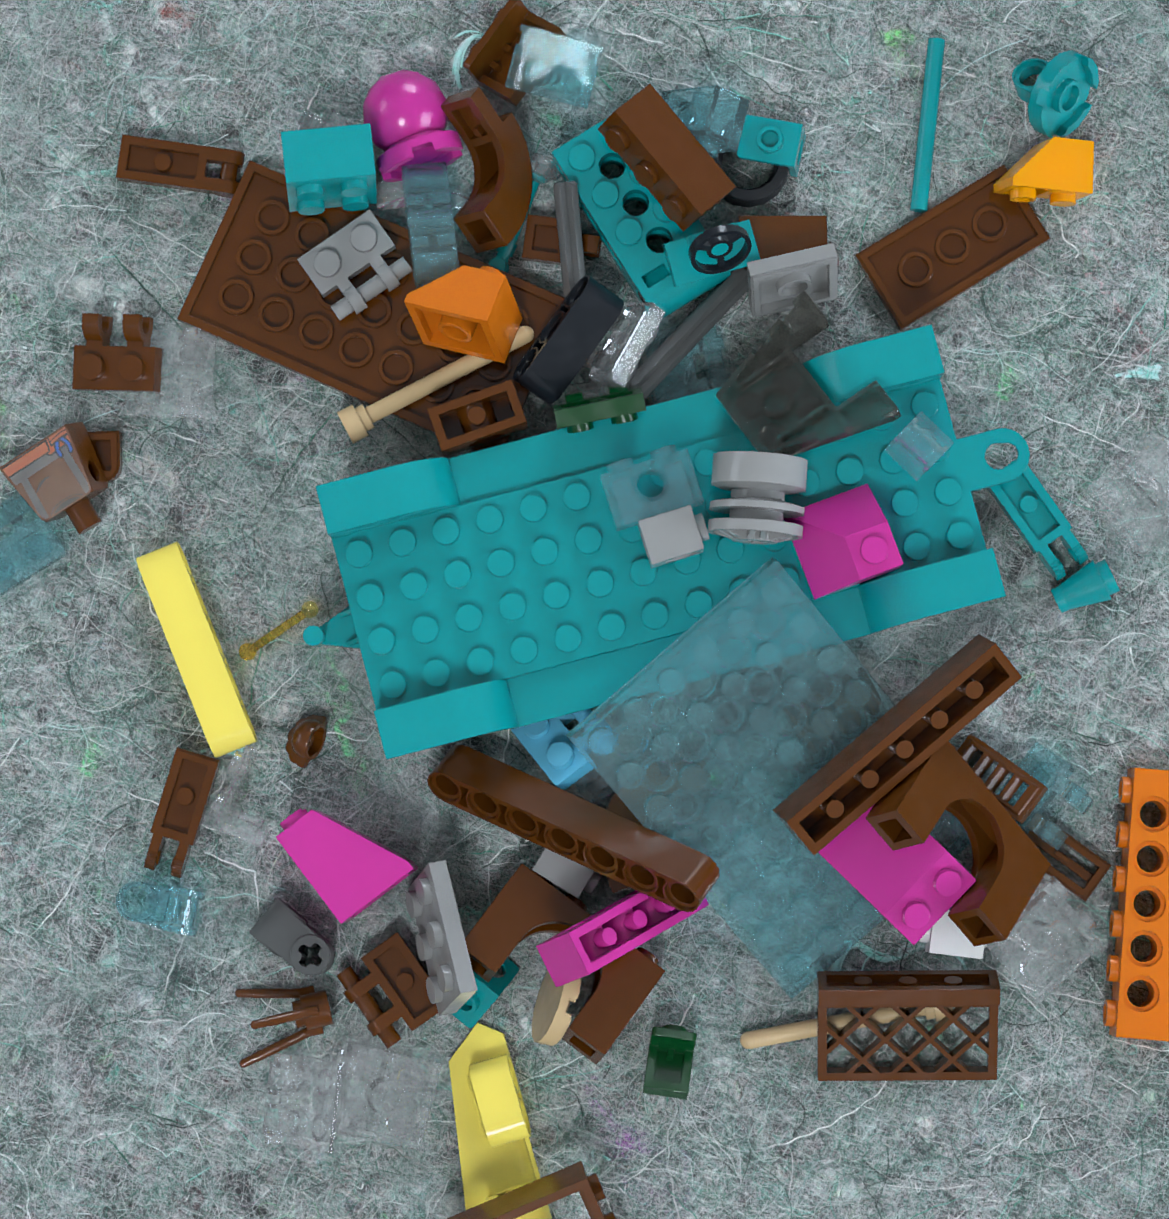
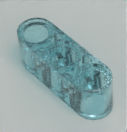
(429, 221)

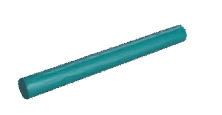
(927, 125)

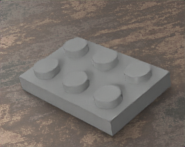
(441, 939)

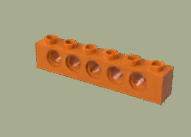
(1151, 1017)

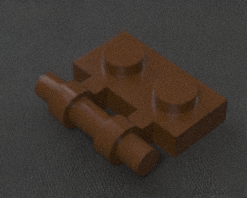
(402, 980)

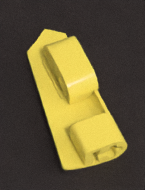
(491, 1121)

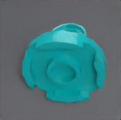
(1059, 92)

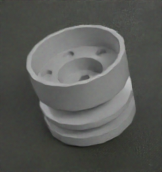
(757, 496)

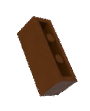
(666, 157)

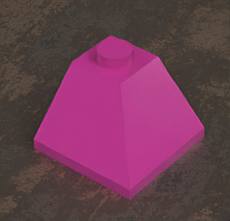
(845, 542)

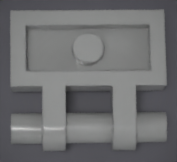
(348, 254)

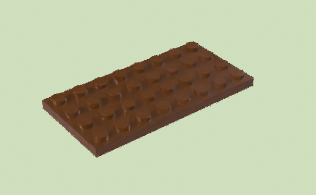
(267, 305)

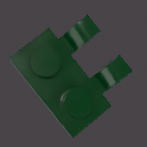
(579, 413)

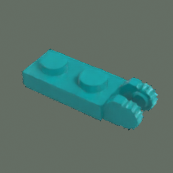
(1038, 520)

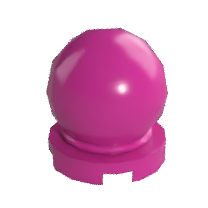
(409, 123)

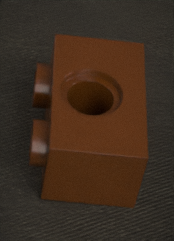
(477, 418)

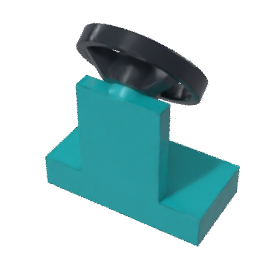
(711, 252)

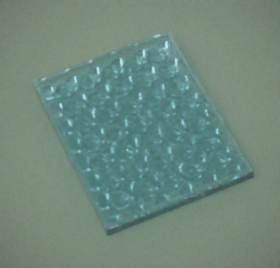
(728, 733)

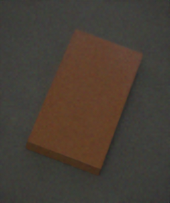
(950, 249)

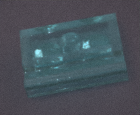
(553, 66)

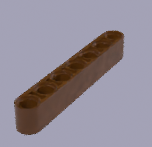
(574, 828)

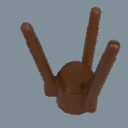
(309, 1011)

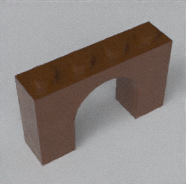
(1004, 857)
(534, 906)

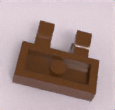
(117, 368)

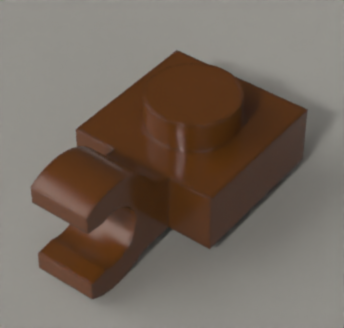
(542, 241)

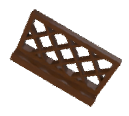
(915, 991)

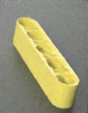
(196, 649)

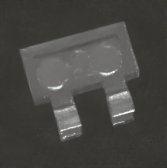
(629, 338)

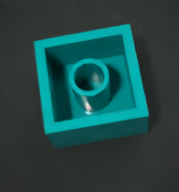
(329, 168)

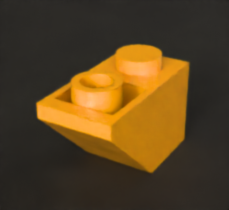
(1051, 170)

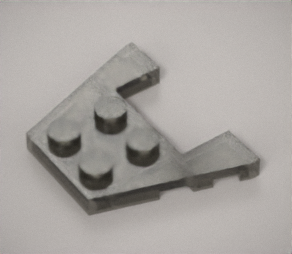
(783, 405)

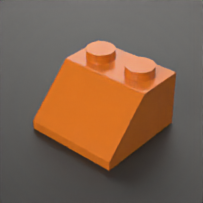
(467, 312)

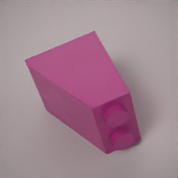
(341, 862)

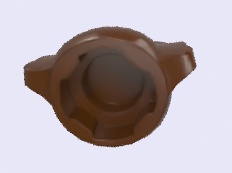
(306, 739)

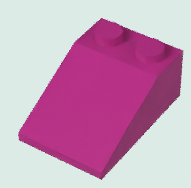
(904, 885)

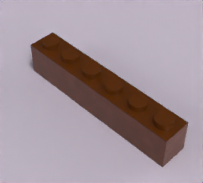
(897, 743)

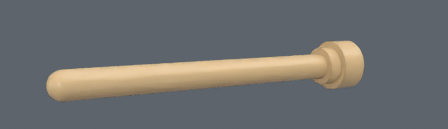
(360, 419)
(808, 1028)

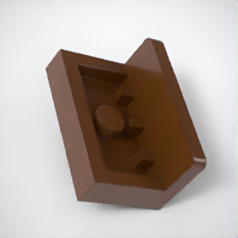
(492, 55)

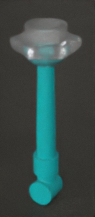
(542, 173)

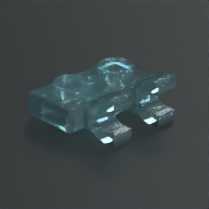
(1055, 775)

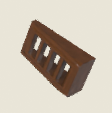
(972, 750)

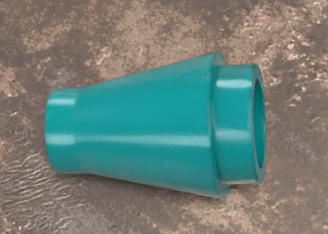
(1086, 587)

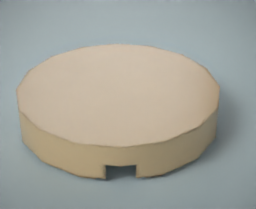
(550, 1010)

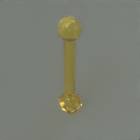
(249, 651)

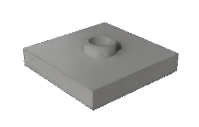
(780, 278)

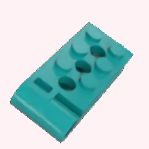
(623, 233)

